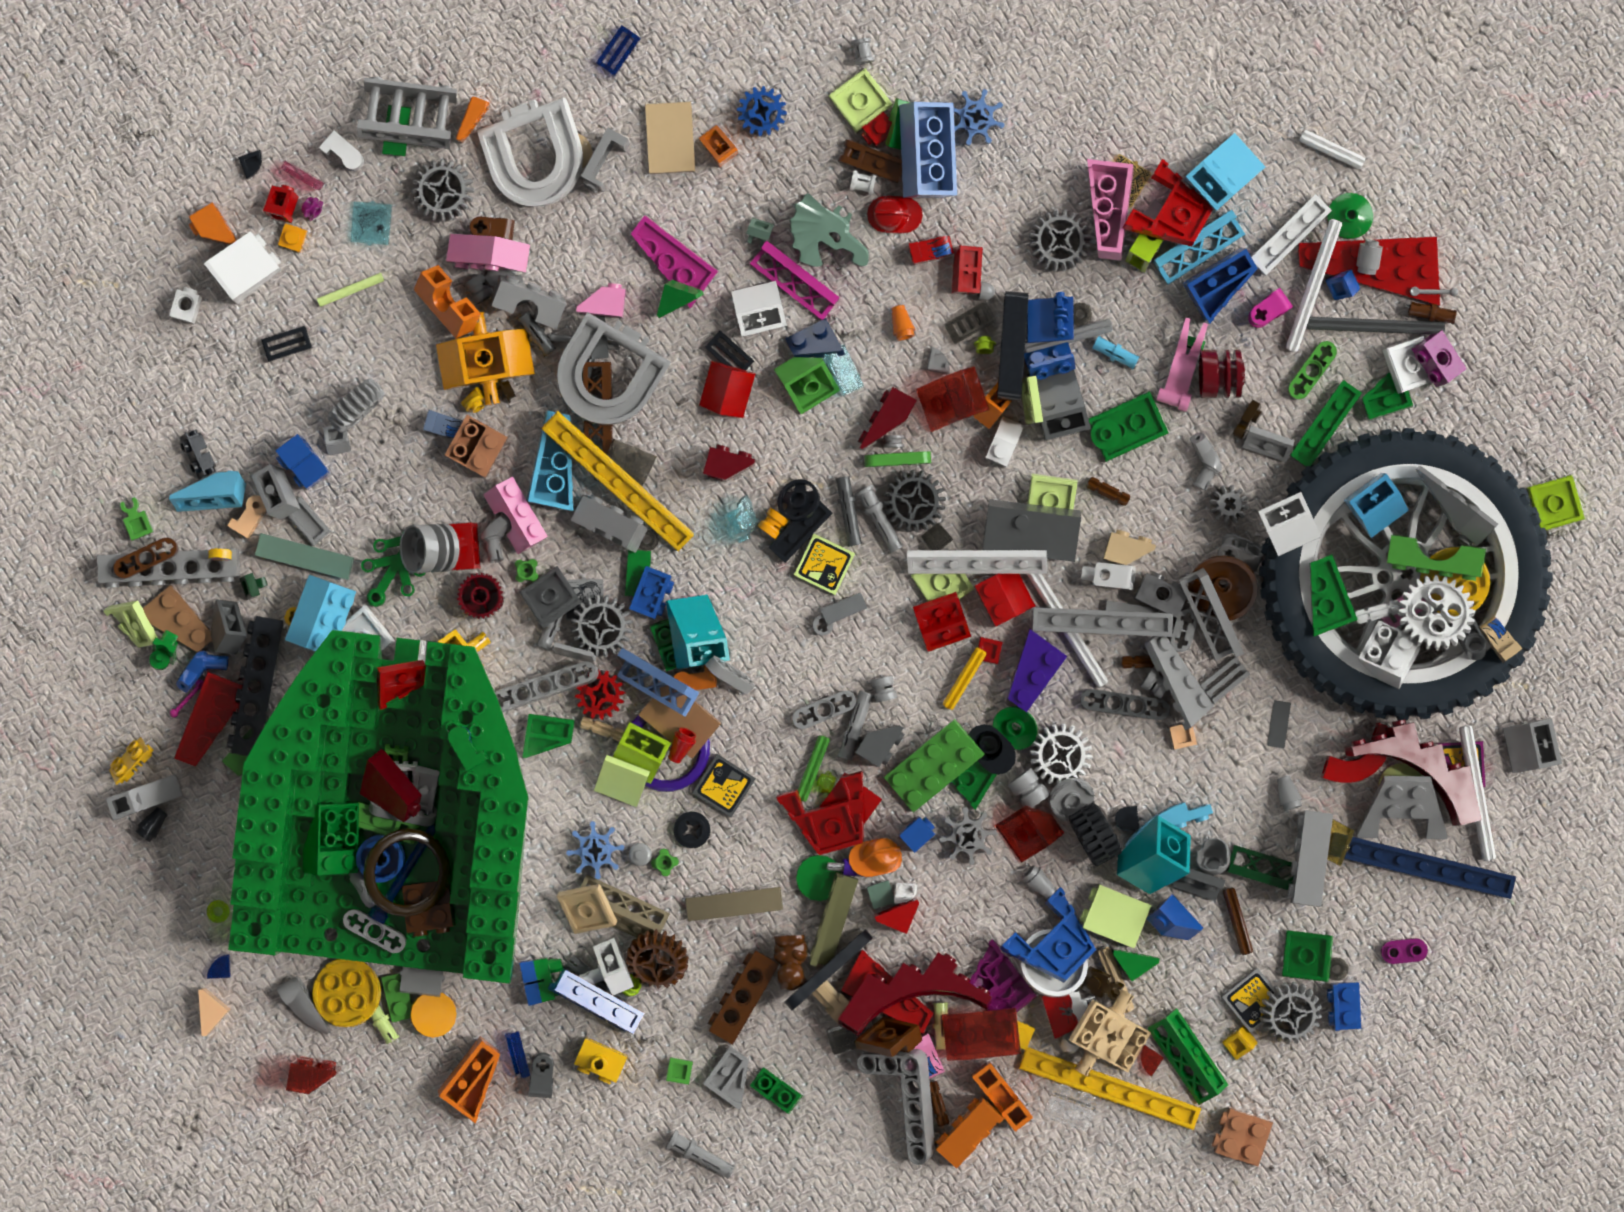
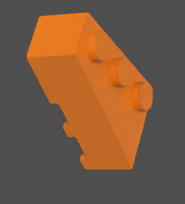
(470, 1079)
(968, 1131)

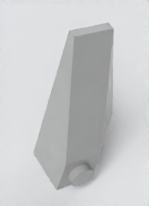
(1465, 518)

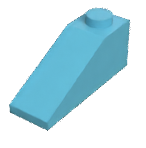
(212, 492)

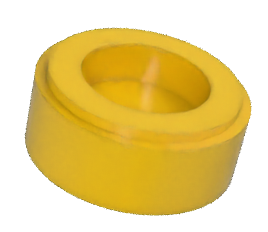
(220, 554)

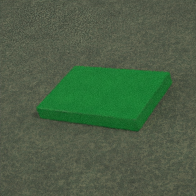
(1138, 422)

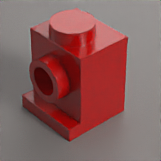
(281, 203)

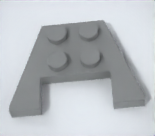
(1404, 799)

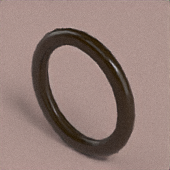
(372, 859)

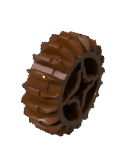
(665, 951)

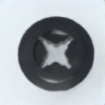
(681, 827)

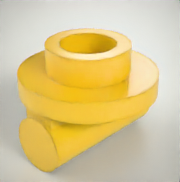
(474, 401)

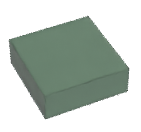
(881, 894)

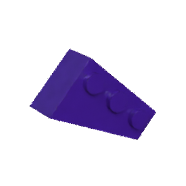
(1034, 670)

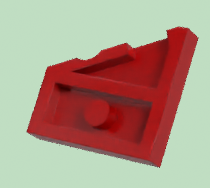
(399, 680)

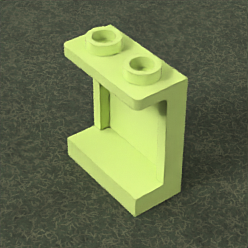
(1115, 915)

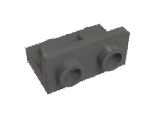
(1200, 884)

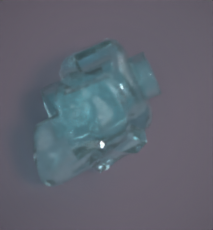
(740, 521)

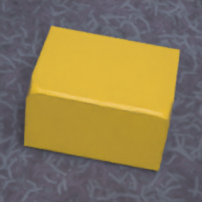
(1240, 1042)

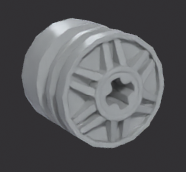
(429, 548)

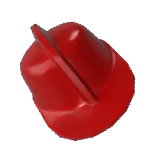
(894, 214)

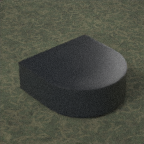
(1127, 818)

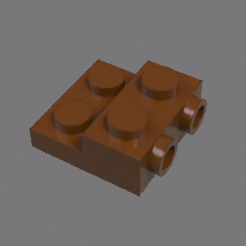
(438, 917)
(889, 1037)

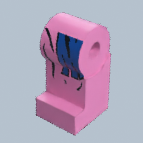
(934, 1063)

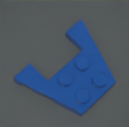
(1062, 948)

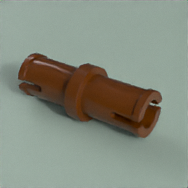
(1432, 312)

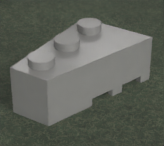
(609, 522)

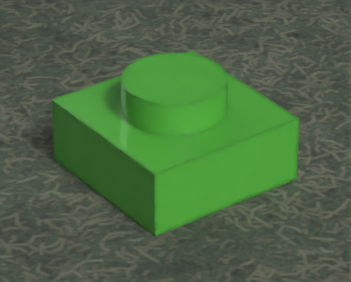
(679, 1070)

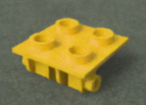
(122, 766)

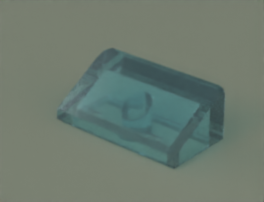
(844, 372)

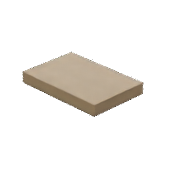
(670, 137)

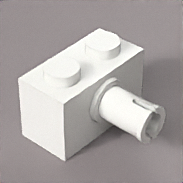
(610, 968)

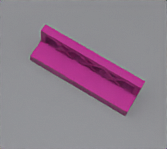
(801, 274)

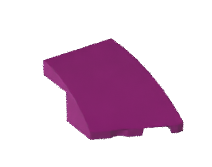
(1002, 980)

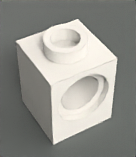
(188, 315)

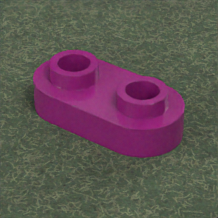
(1404, 950)

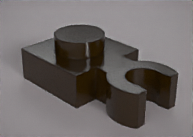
(1251, 415)
(1098, 984)

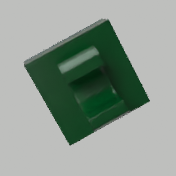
(251, 585)

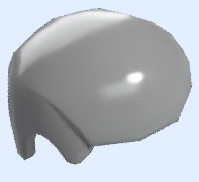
(1213, 856)

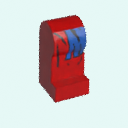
(930, 249)

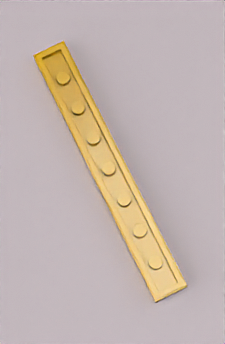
(617, 481)
(1110, 1088)

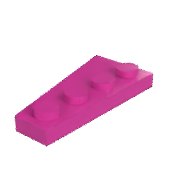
(672, 256)

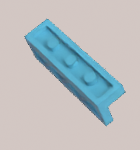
(1206, 232)

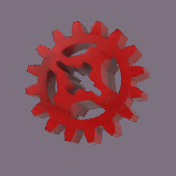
(596, 705)

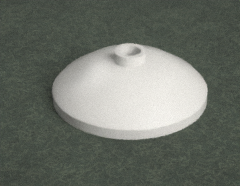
(1045, 983)

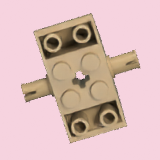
(1108, 1035)

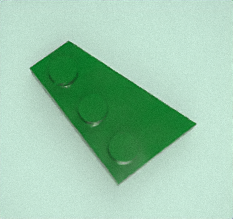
(1328, 597)
(974, 783)

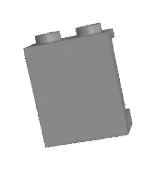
(599, 156)

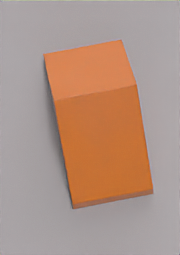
(718, 145)

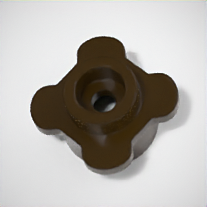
(506, 390)

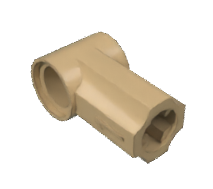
(831, 999)

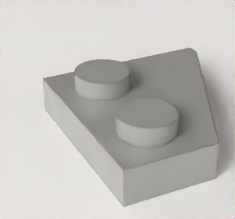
(729, 1077)

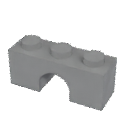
(510, 292)

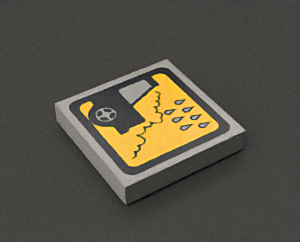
(1247, 997)

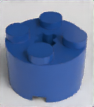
(390, 867)

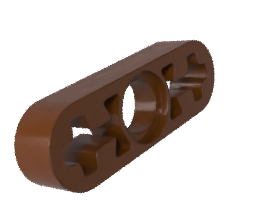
(132, 570)

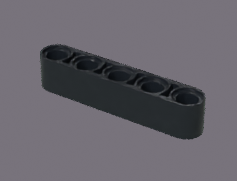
(1012, 346)

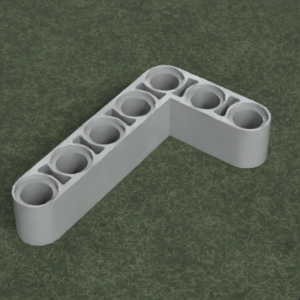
(911, 1096)

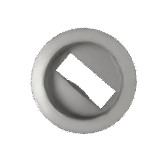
(986, 291)

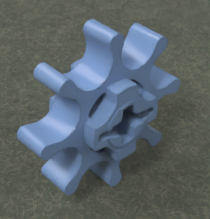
(987, 121)
(584, 851)

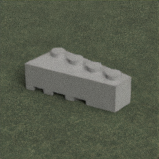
(1310, 858)

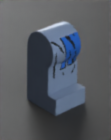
(441, 424)

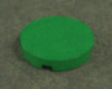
(814, 878)

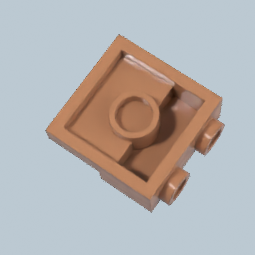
(1242, 1136)

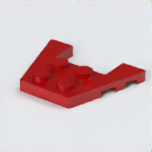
(1180, 216)
(832, 825)

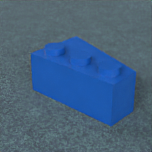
(1219, 282)

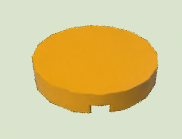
(433, 1015)

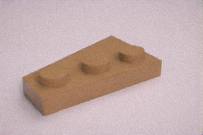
(173, 613)

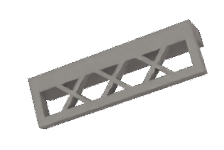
(1220, 614)

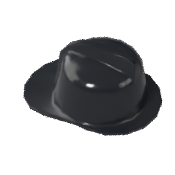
(998, 751)

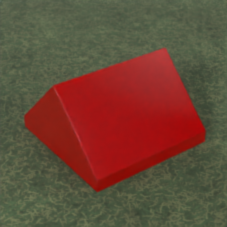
(727, 390)
(899, 916)

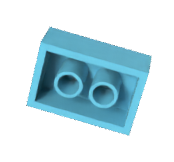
(319, 611)

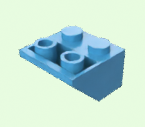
(1377, 504)

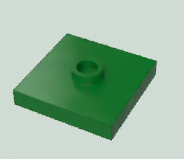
(1307, 956)

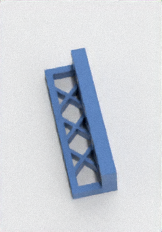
(657, 674)

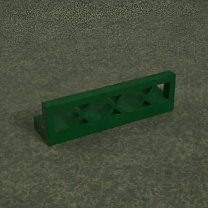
(1255, 874)

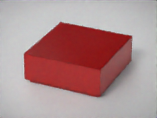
(992, 649)

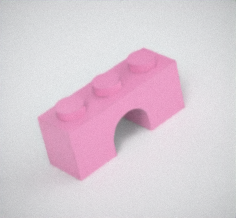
(526, 528)

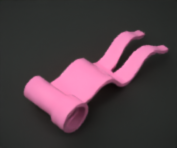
(1182, 370)

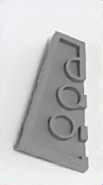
(1185, 689)

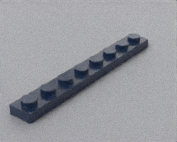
(1431, 867)

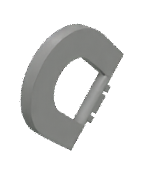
(637, 393)

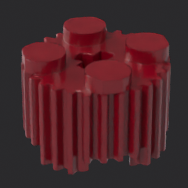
(477, 608)

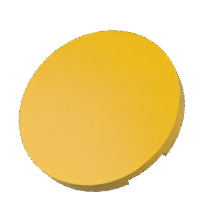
(1477, 589)
(346, 992)

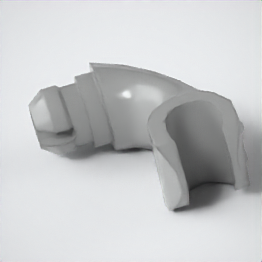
(357, 880)

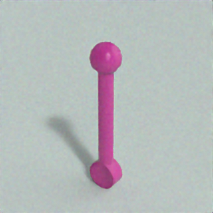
(174, 712)

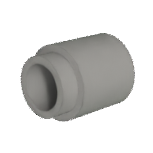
(1369, 257)

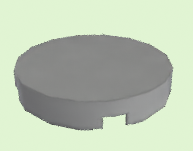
(1070, 797)

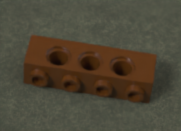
(730, 1030)

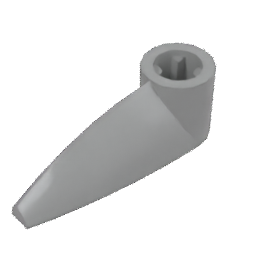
(301, 1003)

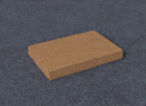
(669, 721)

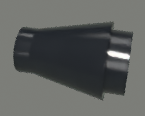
(151, 825)

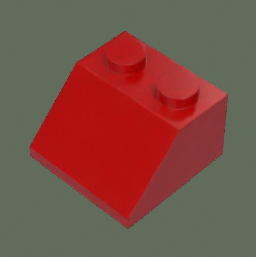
(1004, 597)

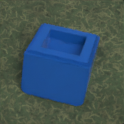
(1343, 285)

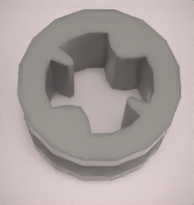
(894, 441)
(816, 622)

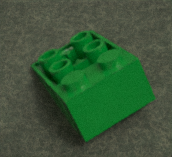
(332, 840)

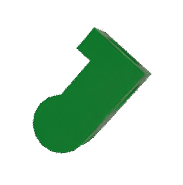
(460, 741)

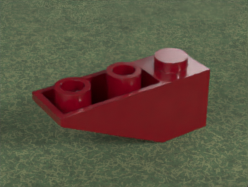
(892, 414)

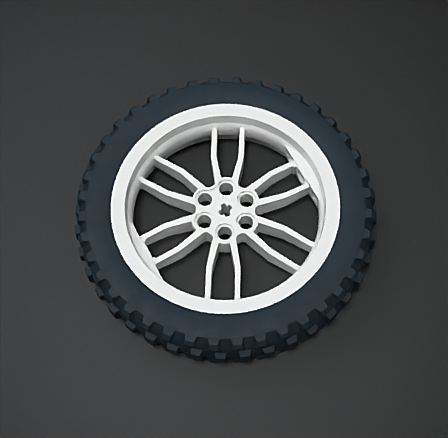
(1519, 573)

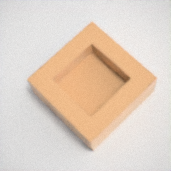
(1181, 737)

